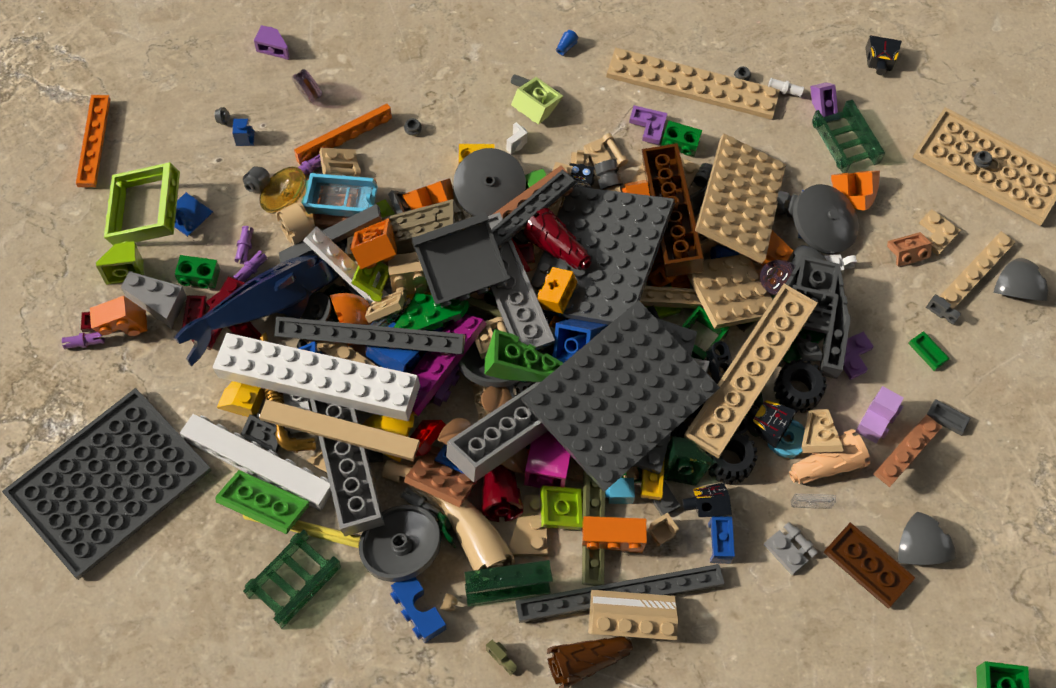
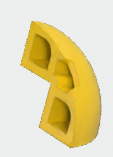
(390, 425)

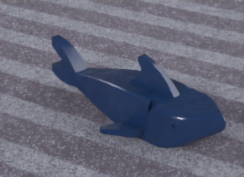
(277, 290)

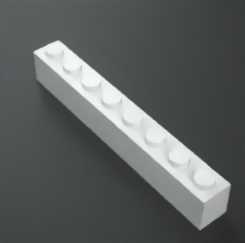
(256, 461)

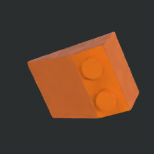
(374, 244)

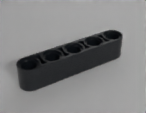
(724, 361)

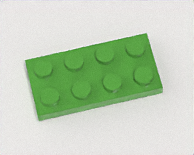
(262, 502)

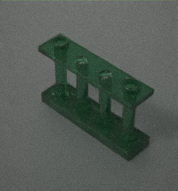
(859, 126)
(508, 583)
(298, 598)

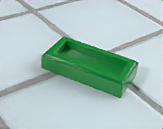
(928, 351)

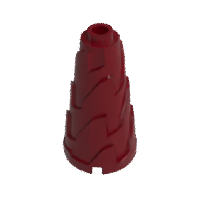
(552, 235)
(501, 495)

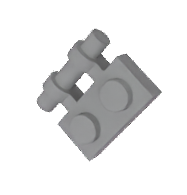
(786, 552)

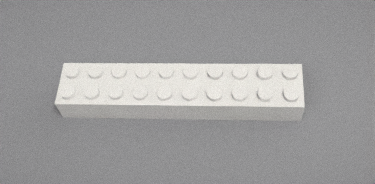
(317, 376)

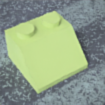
(536, 100)

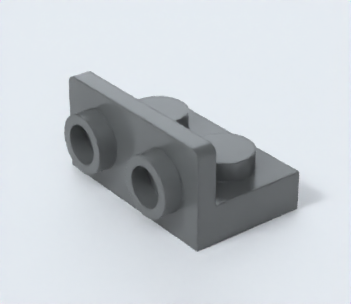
(261, 432)

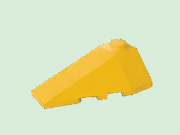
(241, 399)

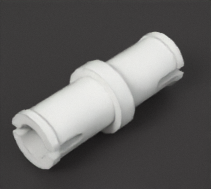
(786, 87)

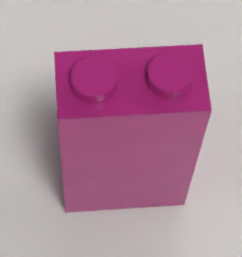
(546, 463)

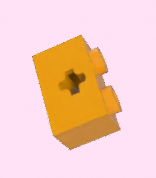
(557, 290)

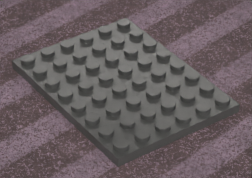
(623, 241)
(620, 395)
(106, 482)

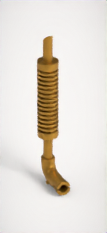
(281, 435)

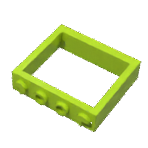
(167, 207)

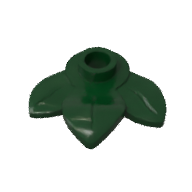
(445, 526)

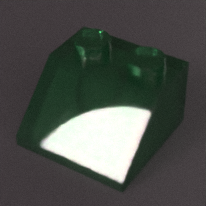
(685, 461)

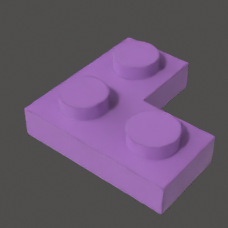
(651, 120)
(856, 346)

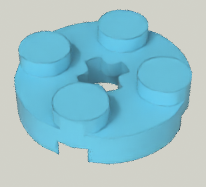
(794, 448)

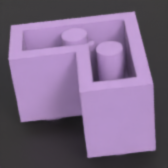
(881, 411)

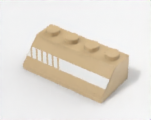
(633, 615)

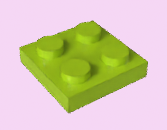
(561, 507)

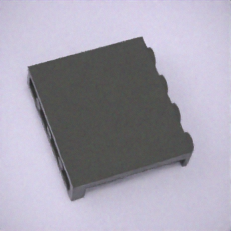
(460, 260)

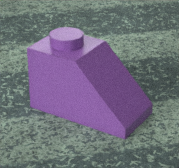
(271, 42)
(824, 98)

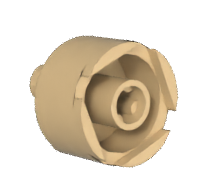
(295, 222)

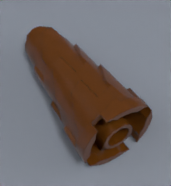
(583, 659)

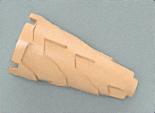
(832, 463)

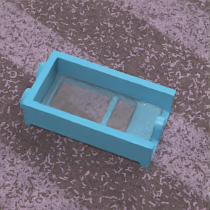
(338, 194)

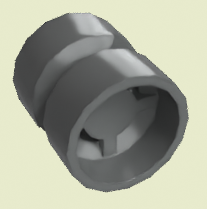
(608, 173)
(782, 196)

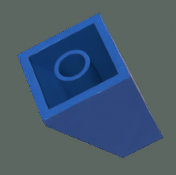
(572, 336)
(394, 358)

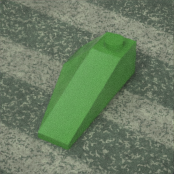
(514, 360)

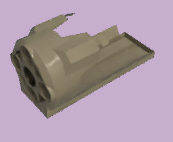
(417, 222)

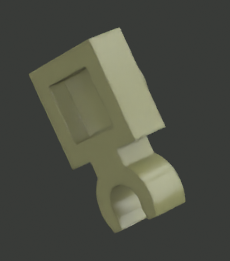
(498, 652)

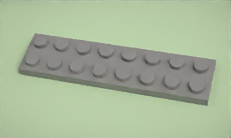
(518, 301)

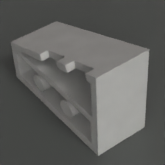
(155, 296)

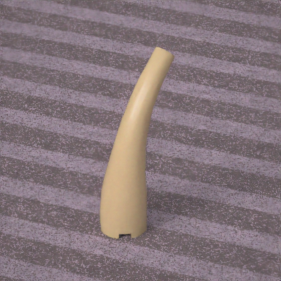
(476, 534)

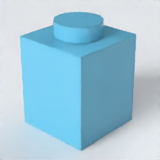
(621, 491)

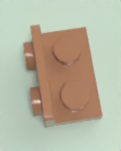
(910, 248)

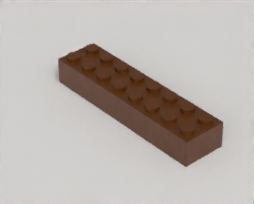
(666, 179)

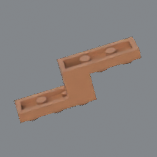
(907, 450)

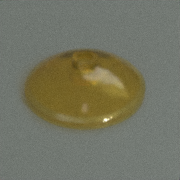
(283, 189)

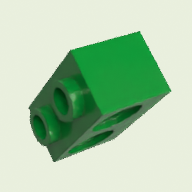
(686, 137)
(198, 268)

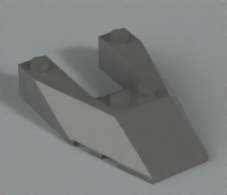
(824, 284)

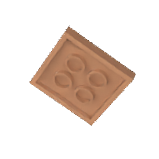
(439, 479)

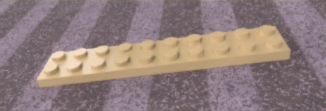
(693, 83)
(750, 370)

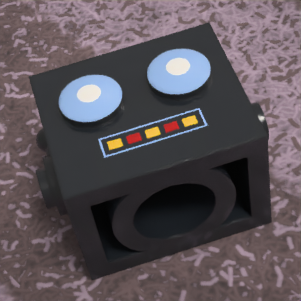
(583, 173)

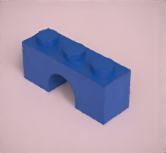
(426, 624)

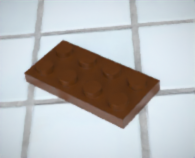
(869, 565)

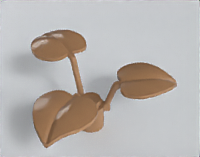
(491, 400)

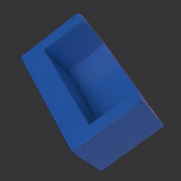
(722, 539)

